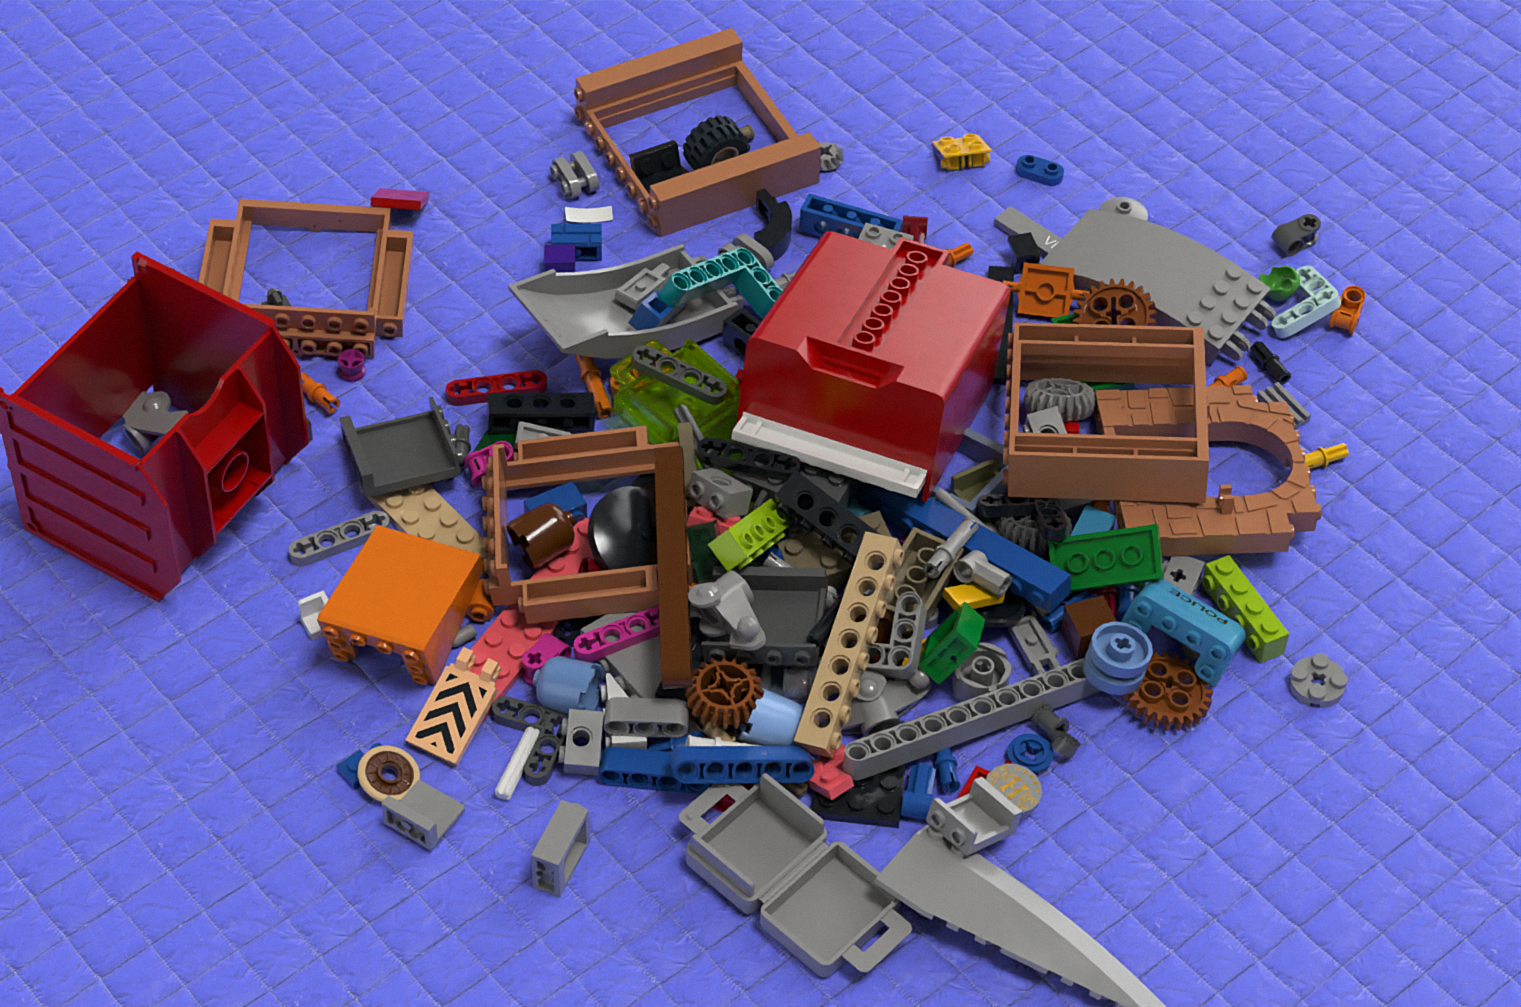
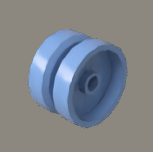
(1117, 658)

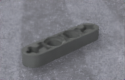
(676, 378)

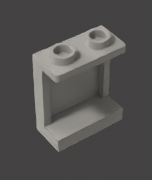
(976, 818)

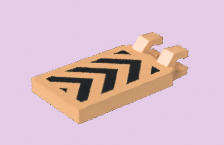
(455, 708)

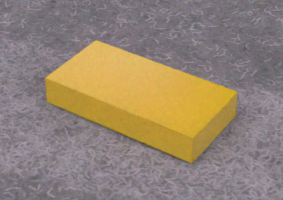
(972, 594)

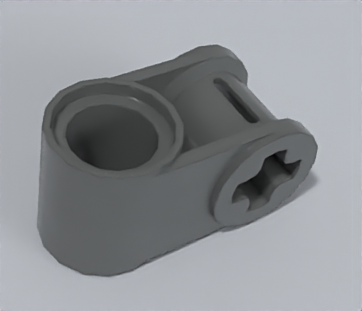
(1297, 234)

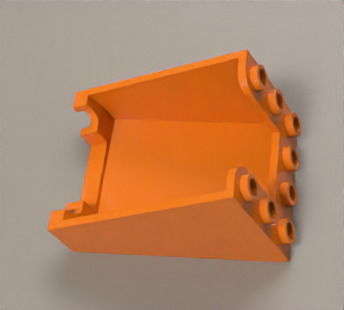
(402, 600)

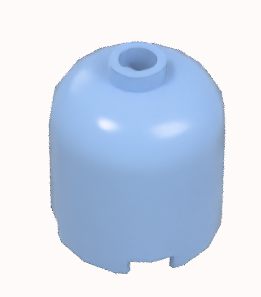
(772, 721)

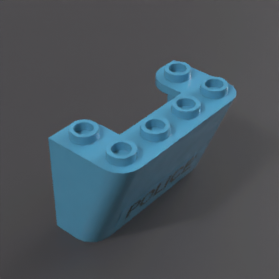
(1191, 623)

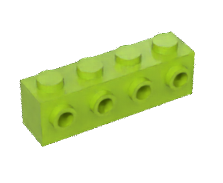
(750, 536)
(1244, 605)

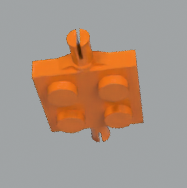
(1045, 290)

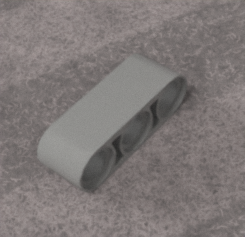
(646, 717)

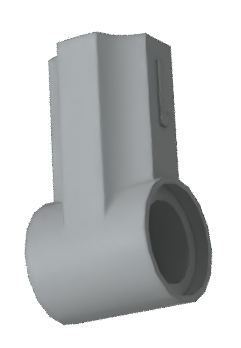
(977, 569)

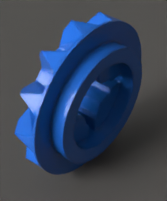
(1037, 746)

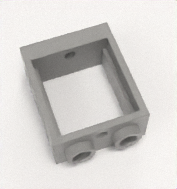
(560, 848)

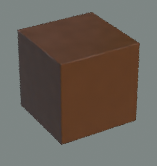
(1081, 621)

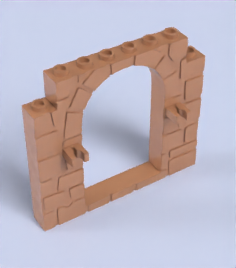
(1226, 522)

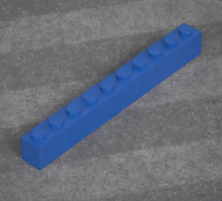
(1031, 575)

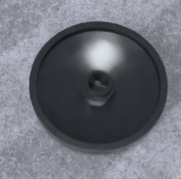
(624, 529)

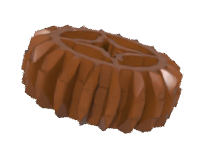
(729, 686)

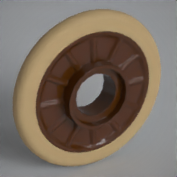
(391, 758)

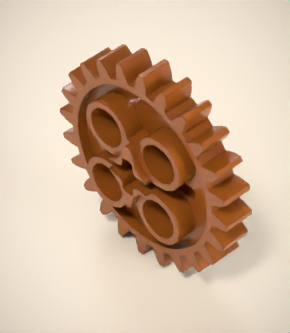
(1139, 314)
(1170, 693)

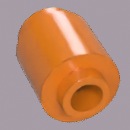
(481, 606)

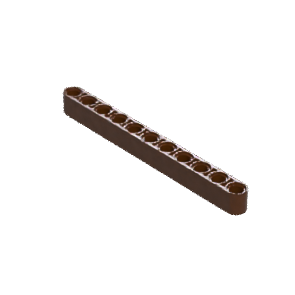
(673, 568)

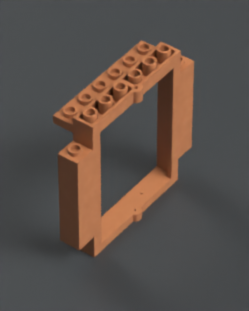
(318, 329)
(559, 462)

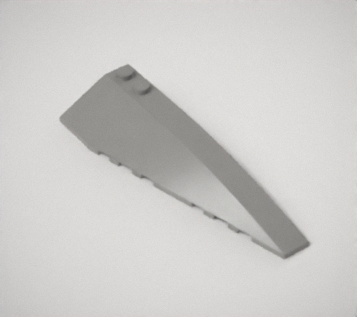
(1002, 911)

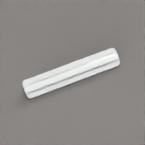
(516, 764)

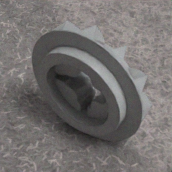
(833, 159)

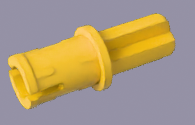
(1323, 456)

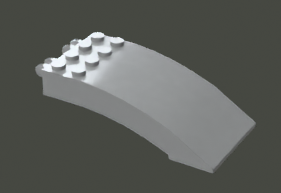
(1183, 277)
(587, 320)

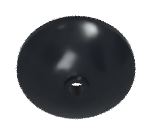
(999, 614)

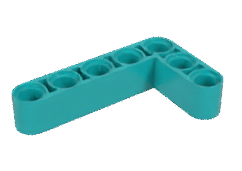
(733, 267)

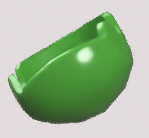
(1283, 282)

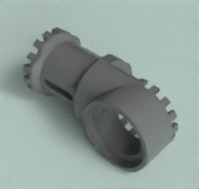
(1056, 731)

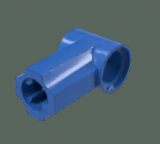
(919, 795)

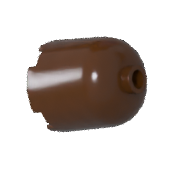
(542, 533)

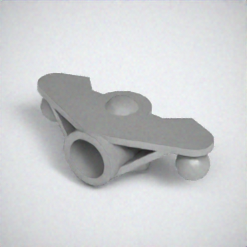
(149, 419)
(727, 610)
(882, 702)

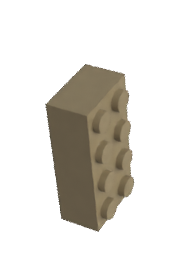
(810, 552)
(911, 577)

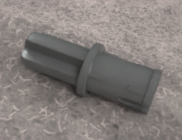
(462, 440)

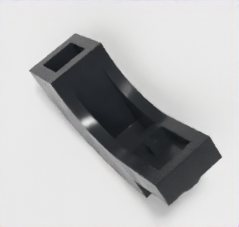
(778, 216)

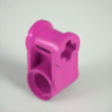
(482, 459)
(540, 652)

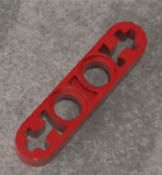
(496, 384)

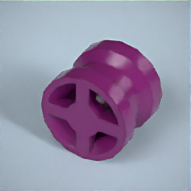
(351, 365)

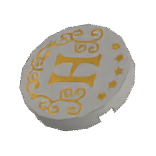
(1017, 785)

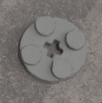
(1317, 668)

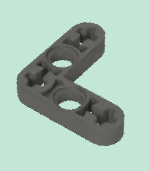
(548, 720)

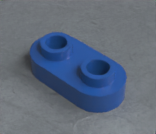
(1040, 170)

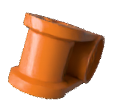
(1350, 310)

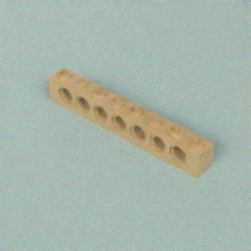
(873, 550)

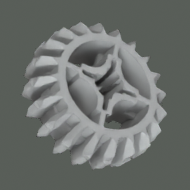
(1072, 398)

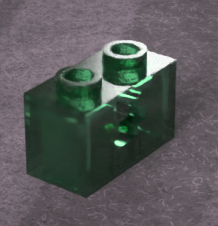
(704, 558)

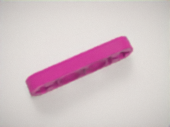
(620, 628)

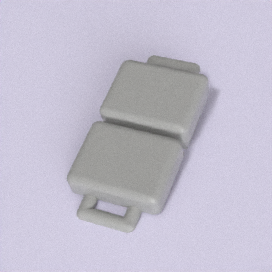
(776, 857)

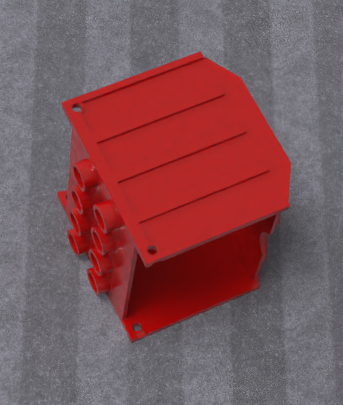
(162, 511)

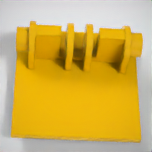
(955, 150)

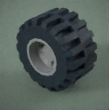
(714, 142)

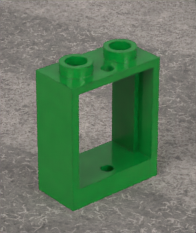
(954, 637)

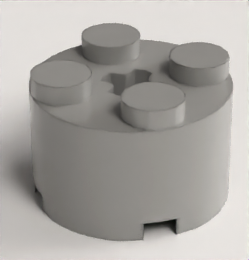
(981, 673)

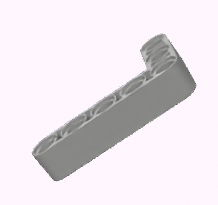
(898, 647)

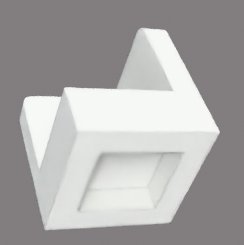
(309, 610)

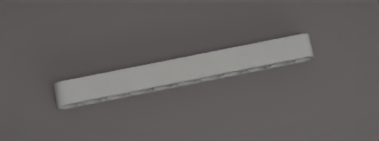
(965, 720)

